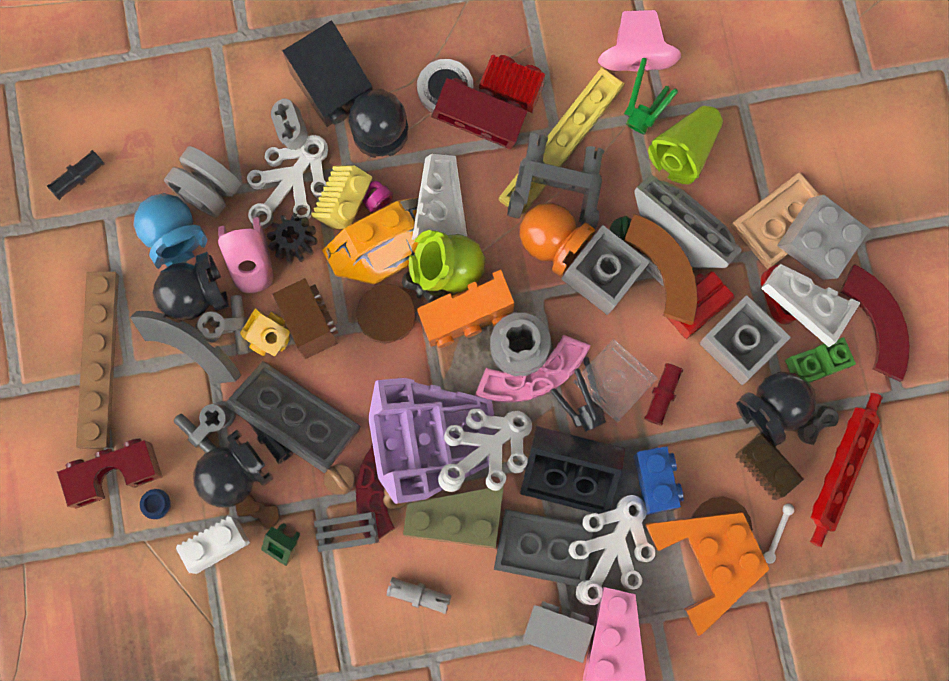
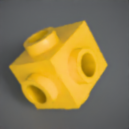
(266, 333)

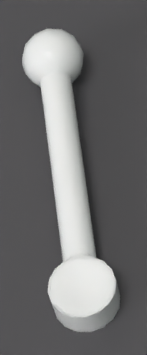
(770, 557)

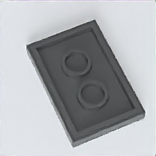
(540, 548)

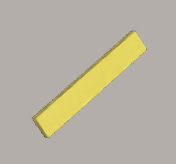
(573, 128)

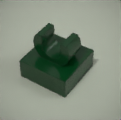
(279, 545)

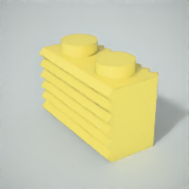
(342, 196)

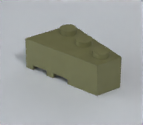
(458, 518)

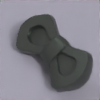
(429, 295)
(825, 418)

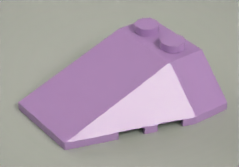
(409, 434)

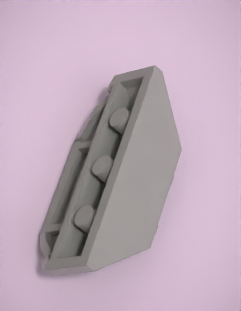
(693, 227)

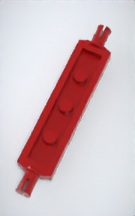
(845, 469)

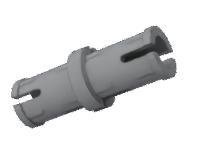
(418, 595)

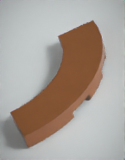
(672, 264)

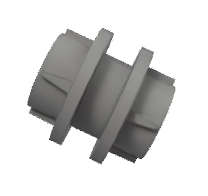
(513, 328)

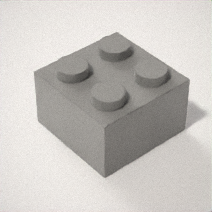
(823, 237)
(605, 270)
(744, 340)

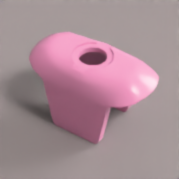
(639, 38)
(243, 246)

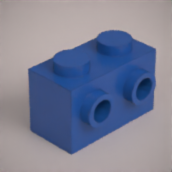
(657, 480)

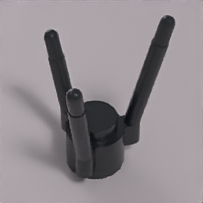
(591, 414)

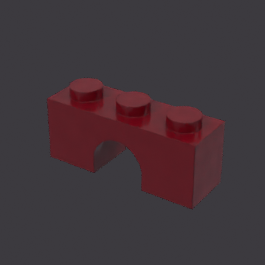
(83, 480)

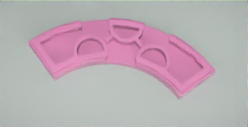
(557, 369)

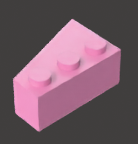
(616, 640)

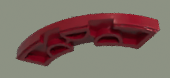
(888, 320)
(371, 495)

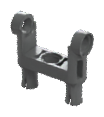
(535, 170)

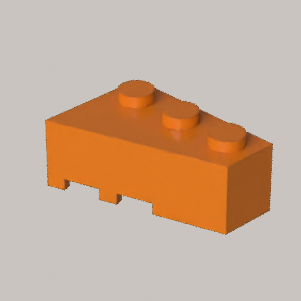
(466, 311)

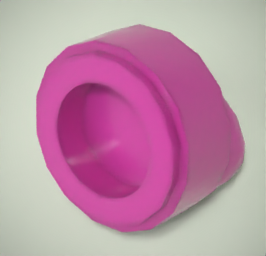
(379, 198)

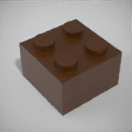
(303, 314)

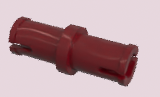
(663, 394)

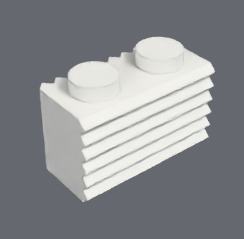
(212, 545)

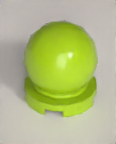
(446, 262)

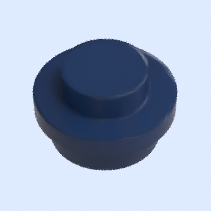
(155, 504)

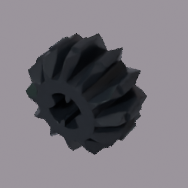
(298, 247)

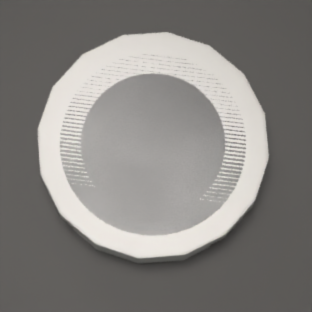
(434, 76)

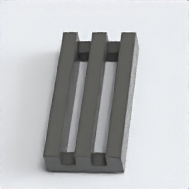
(322, 535)

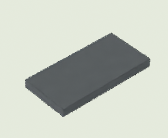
(293, 416)

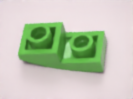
(821, 361)

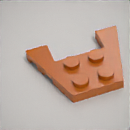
(725, 554)

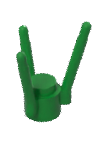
(643, 117)

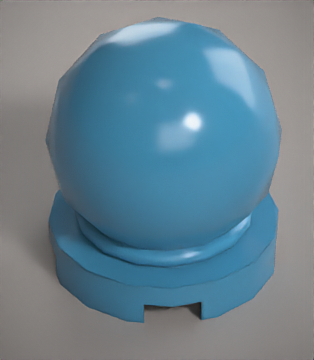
(168, 229)

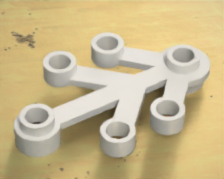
(289, 178)
(489, 446)
(614, 546)

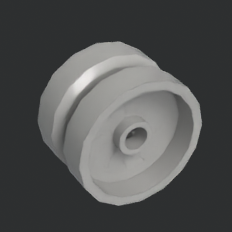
(202, 181)

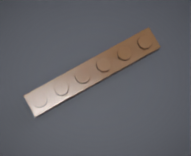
(97, 360)

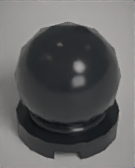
(378, 123)
(187, 289)
(780, 405)
(228, 473)

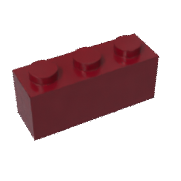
(479, 113)

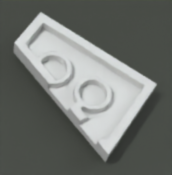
(440, 198)

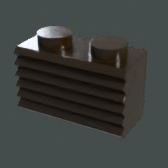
(769, 467)

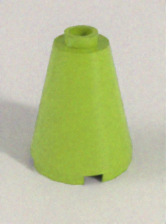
(686, 145)

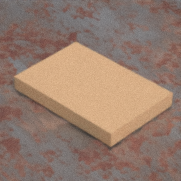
(771, 218)

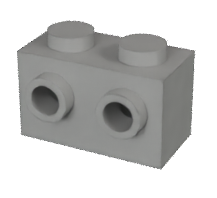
(558, 632)

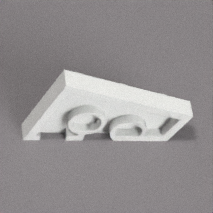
(811, 305)

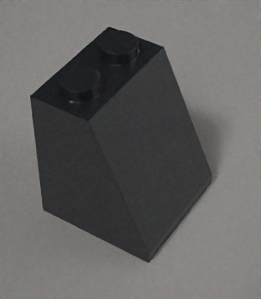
(327, 73)

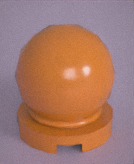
(552, 235)

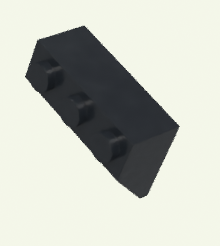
(572, 471)

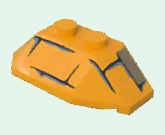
(376, 244)

